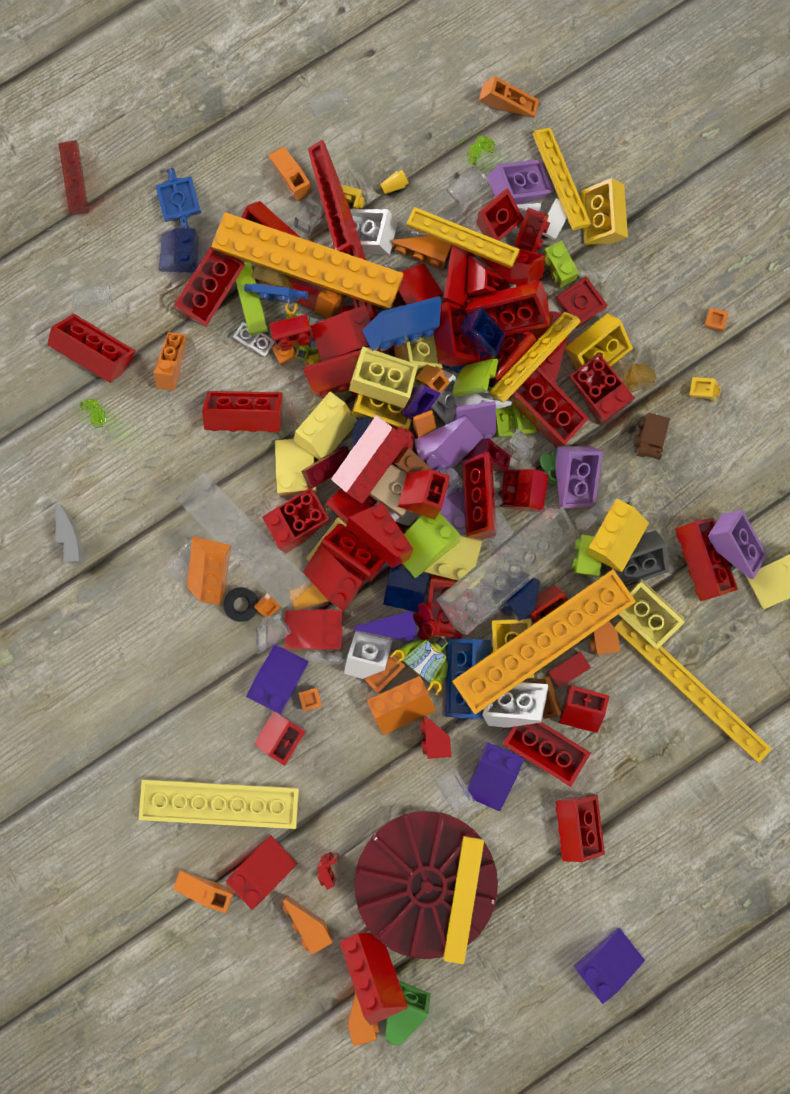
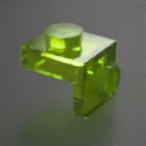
(482, 143)
(96, 412)

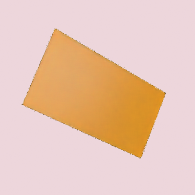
(310, 597)

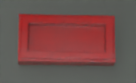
(569, 669)

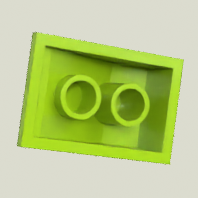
(430, 542)

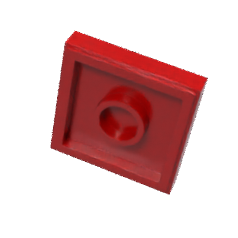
(581, 300)

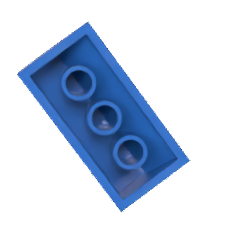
(403, 324)
(461, 656)

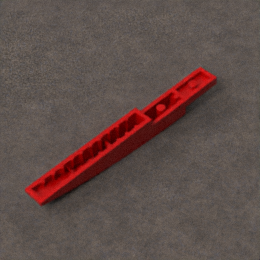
(337, 211)

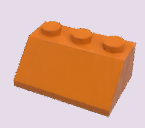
(208, 570)
(401, 705)

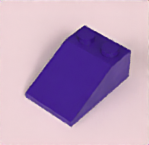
(394, 627)
(277, 679)
(494, 776)
(609, 965)

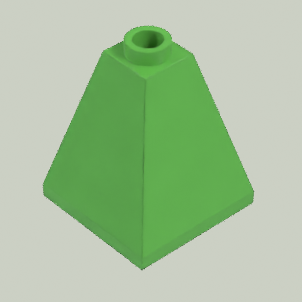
(404, 1023)

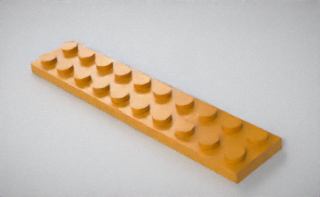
(307, 261)
(543, 641)

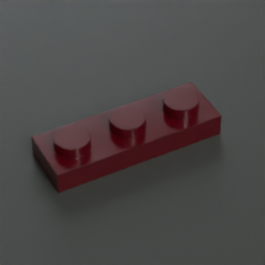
(325, 467)

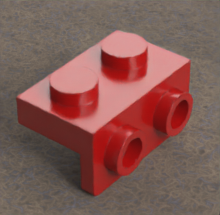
(531, 230)
(326, 874)

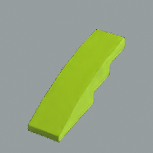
(250, 302)

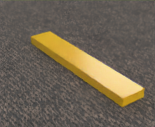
(561, 179)
(462, 237)
(534, 357)
(463, 900)

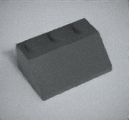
(646, 561)

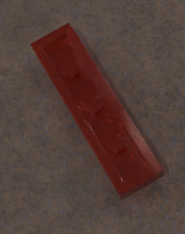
(73, 177)

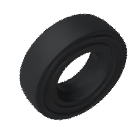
(229, 604)

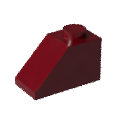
(499, 457)

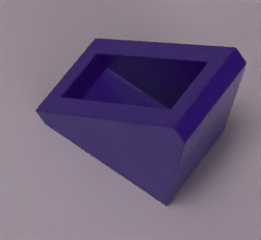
(420, 401)

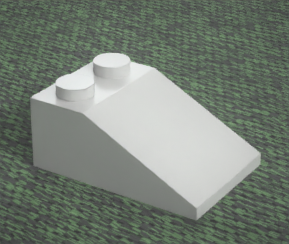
(375, 229)
(518, 706)

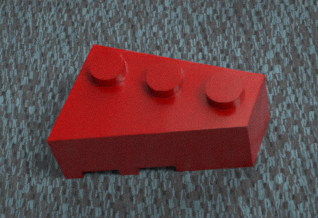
(381, 534)

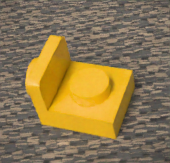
(354, 195)
(705, 388)

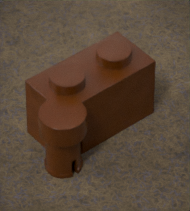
(651, 436)

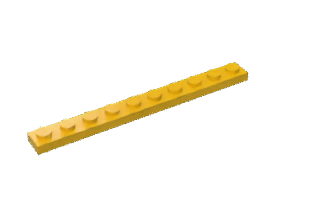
(696, 693)

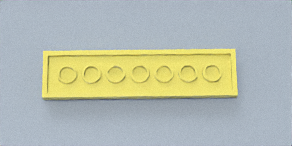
(219, 804)

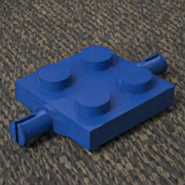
(178, 198)
(280, 293)

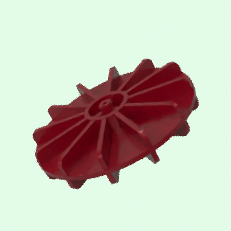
(410, 880)

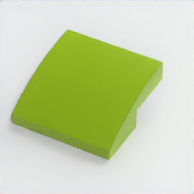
(475, 377)
(510, 419)

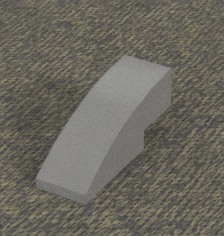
(68, 536)

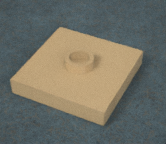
(389, 489)

